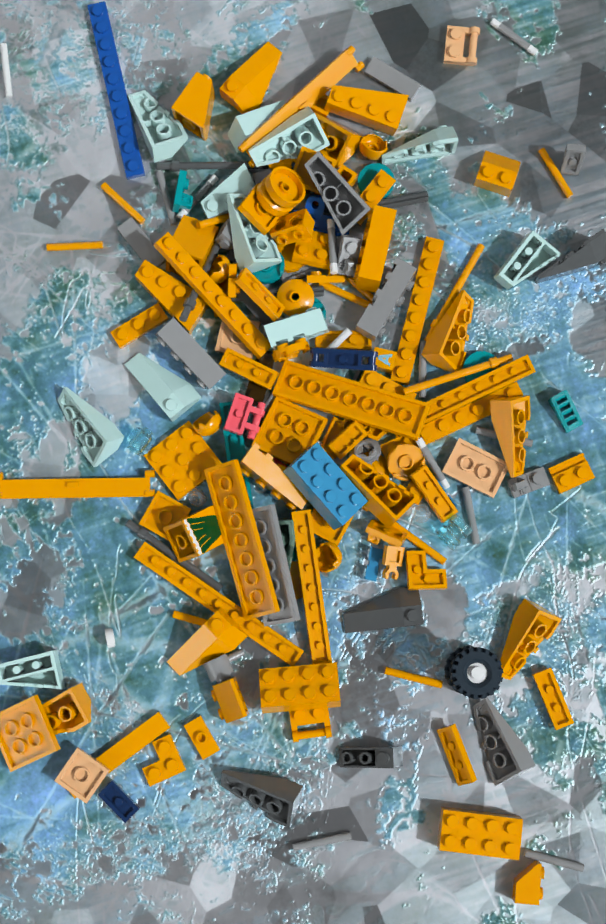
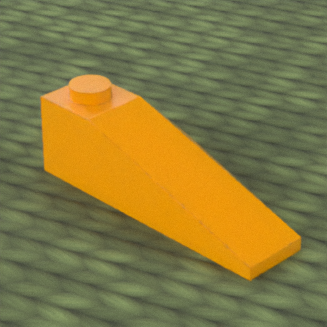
(447, 341)
(213, 639)

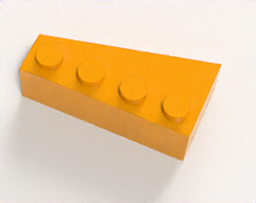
(368, 107)

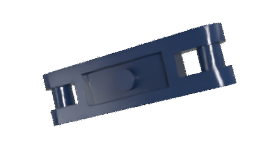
(343, 359)

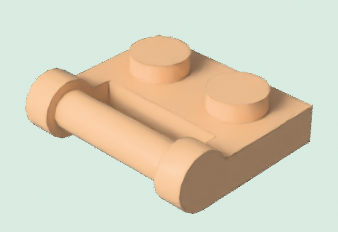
(455, 45)

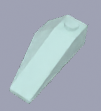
(288, 138)
(166, 389)
(95, 431)

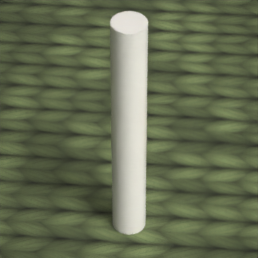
(6, 70)
(337, 342)

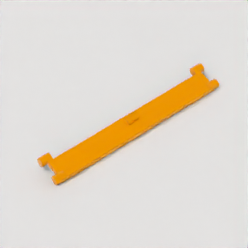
(306, 96)
(77, 487)

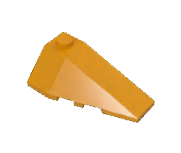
(251, 80)
(341, 139)
(509, 422)
(528, 629)
(69, 710)

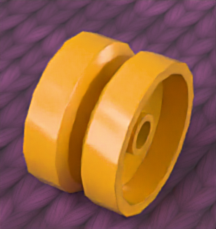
(280, 191)

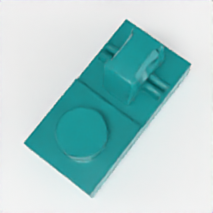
(182, 200)

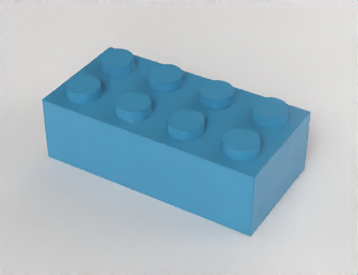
(325, 486)

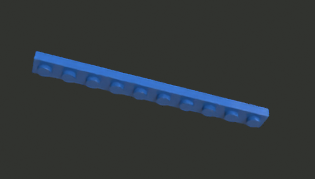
(116, 90)

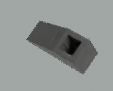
(371, 757)

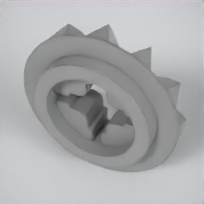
(371, 446)

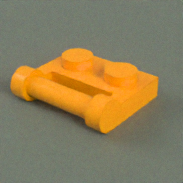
(307, 717)

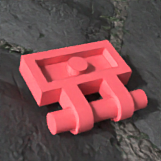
(239, 413)

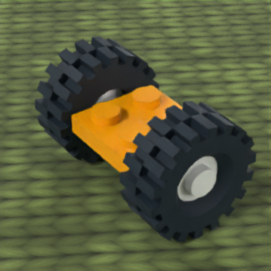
(473, 672)

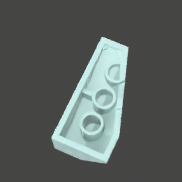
(160, 131)
(434, 143)
(250, 246)

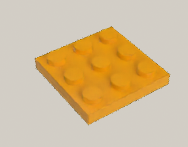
(289, 430)
(182, 460)
(26, 733)

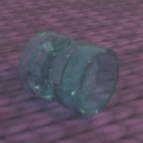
(454, 532)

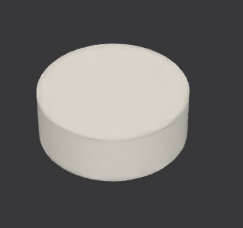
(110, 638)

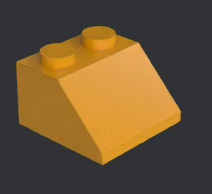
(497, 173)
(230, 700)

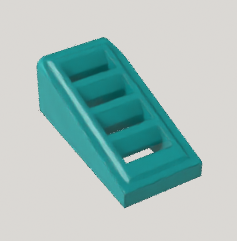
(556, 408)

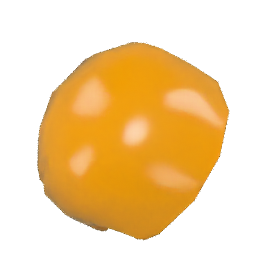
(373, 147)
(220, 269)
(207, 424)
(328, 557)

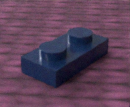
(119, 801)

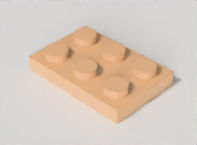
(475, 468)

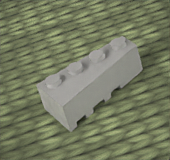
(339, 196)
(386, 300)
(190, 353)

